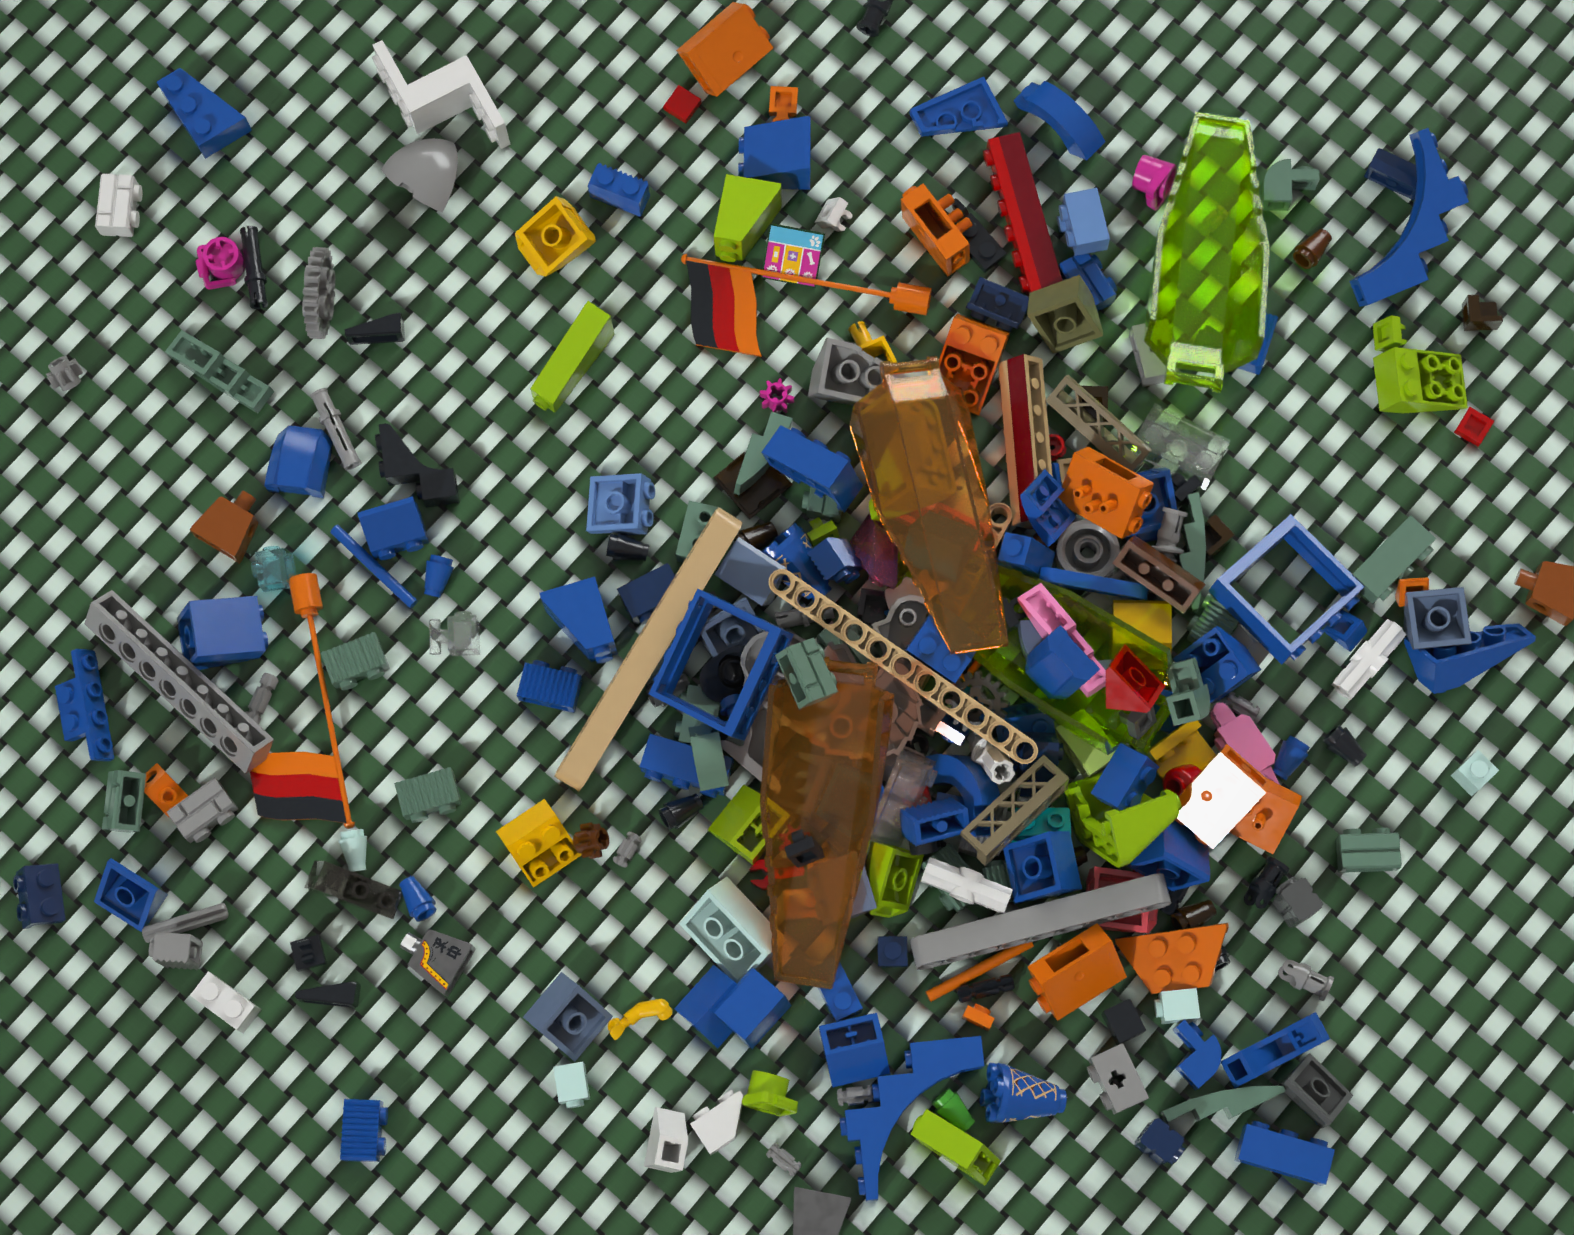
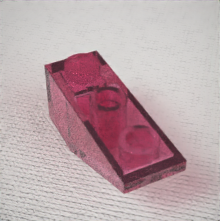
(876, 553)

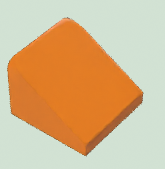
(1410, 585)

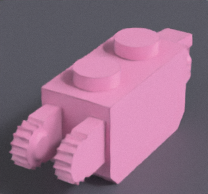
(1244, 738)

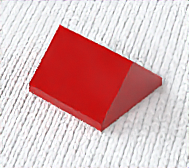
(1131, 683)

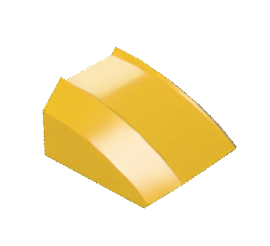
(553, 237)

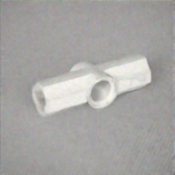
(1368, 659)
(993, 761)
(966, 885)

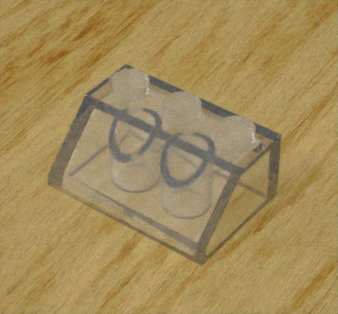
(1181, 445)
(903, 790)

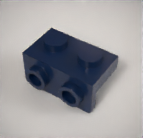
(999, 304)
(39, 895)

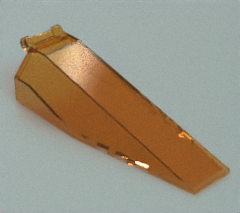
(933, 499)
(827, 779)

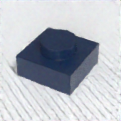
(892, 951)

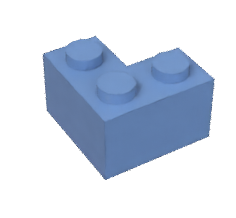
(1083, 222)

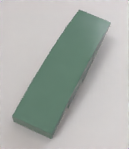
(219, 371)
(1195, 544)
(1232, 1101)

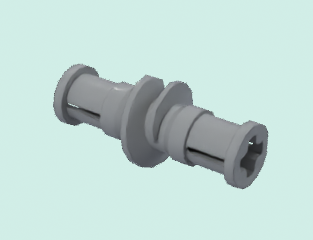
(1168, 534)

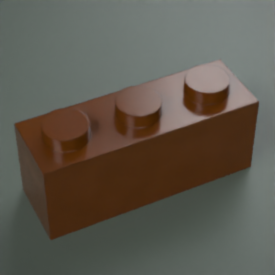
(1159, 574)

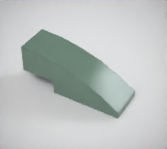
(754, 462)

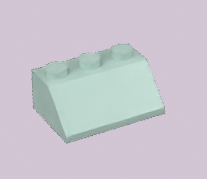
(730, 930)

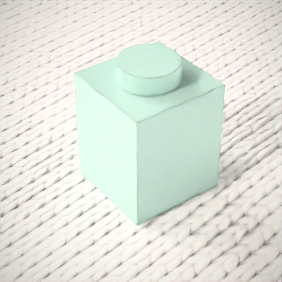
(1474, 773)
(1177, 1005)
(572, 1084)

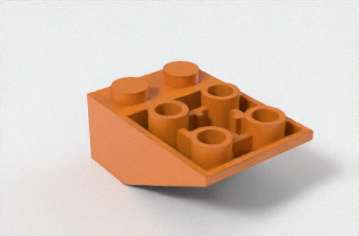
(972, 358)

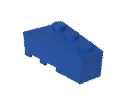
(203, 114)
(813, 465)

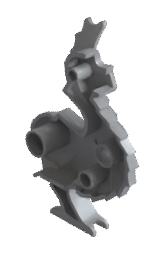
(903, 621)

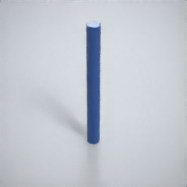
(365, 558)

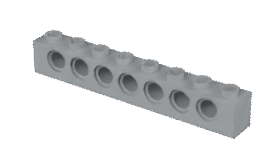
(178, 681)

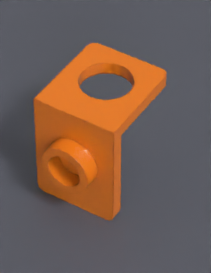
(163, 789)

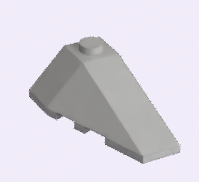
(844, 373)

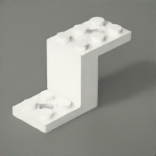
(440, 95)

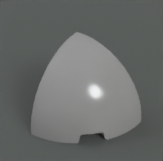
(425, 170)

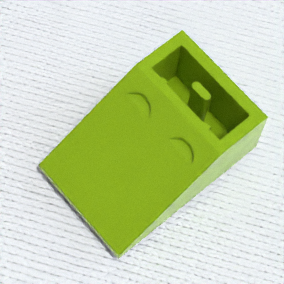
(1419, 381)

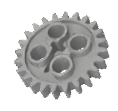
(318, 293)

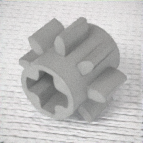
(64, 373)

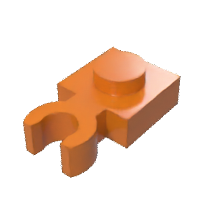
(783, 102)

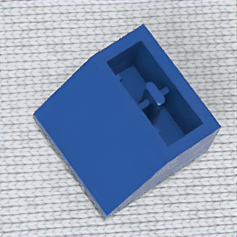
(1221, 662)
(854, 1050)

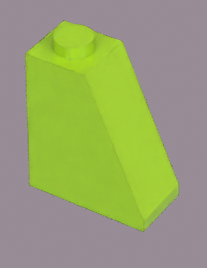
(955, 1146)

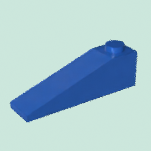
(1453, 666)

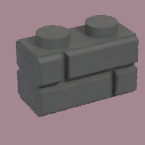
(1296, 901)

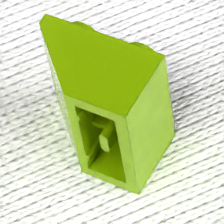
(741, 825)

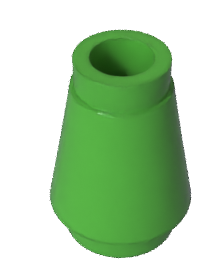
(953, 1110)

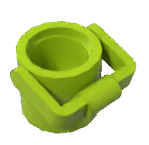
(768, 1094)

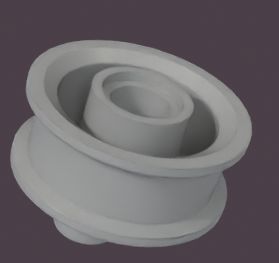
(1089, 535)

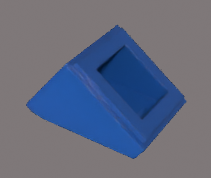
(1347, 630)

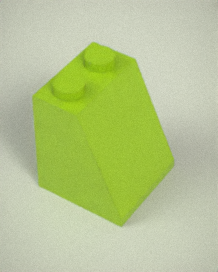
(744, 215)

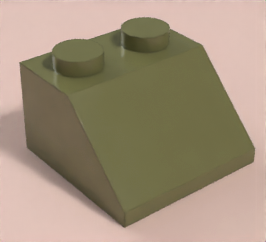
(1065, 314)

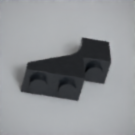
(401, 467)

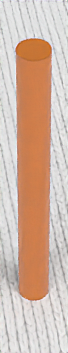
(976, 970)

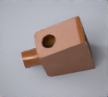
(228, 526)
(1550, 590)

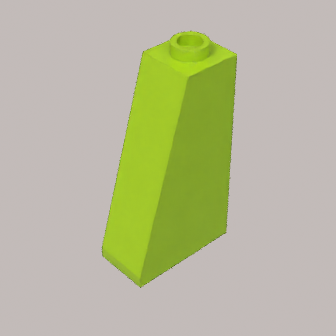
(573, 357)

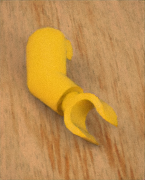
(641, 1010)

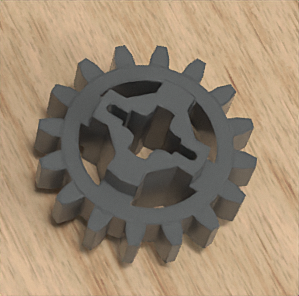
(978, 689)

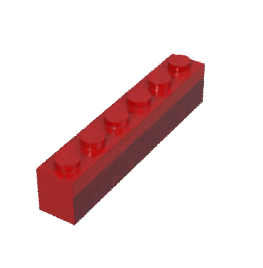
(1022, 211)

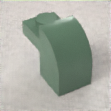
(1281, 180)
(1189, 697)
(708, 757)

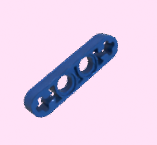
(1094, 583)

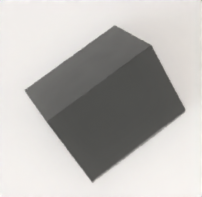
(1316, 1091)

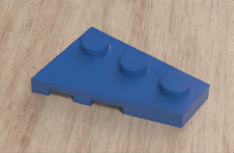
(960, 110)

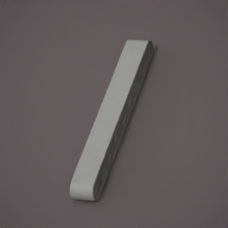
(1040, 921)

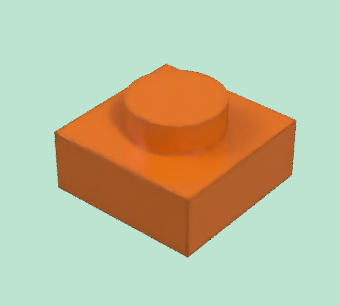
(978, 1016)

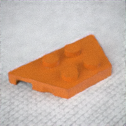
(1175, 957)

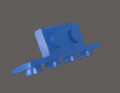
(83, 707)

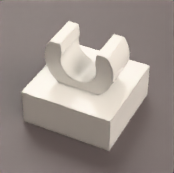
(831, 214)

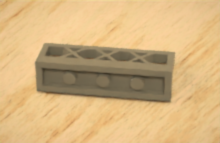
(1093, 428)
(1018, 821)

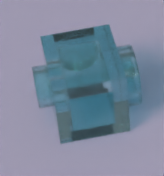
(273, 568)

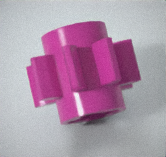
(778, 389)

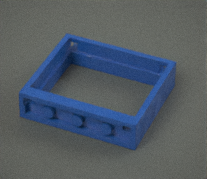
(1317, 557)
(756, 683)

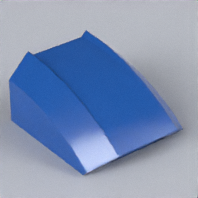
(299, 462)
(1162, 496)
(1059, 665)

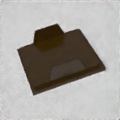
(760, 494)

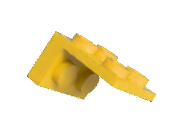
(1181, 747)

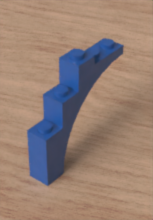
(1423, 231)
(871, 1126)

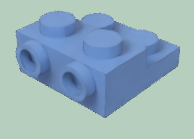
(620, 504)

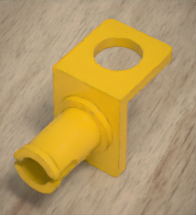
(872, 347)

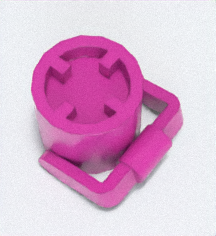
(1155, 179)
(223, 261)

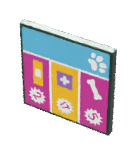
(793, 253)

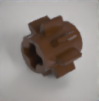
(591, 840)

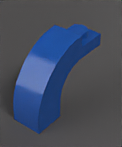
(1064, 116)
(972, 783)
(1275, 1050)

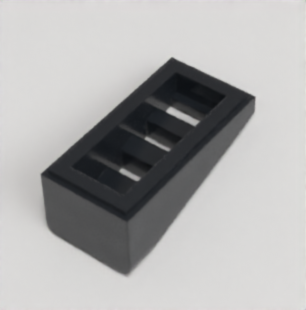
(381, 330)
(339, 995)

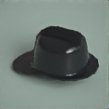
(723, 674)

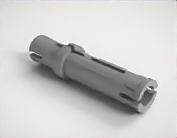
(322, 401)

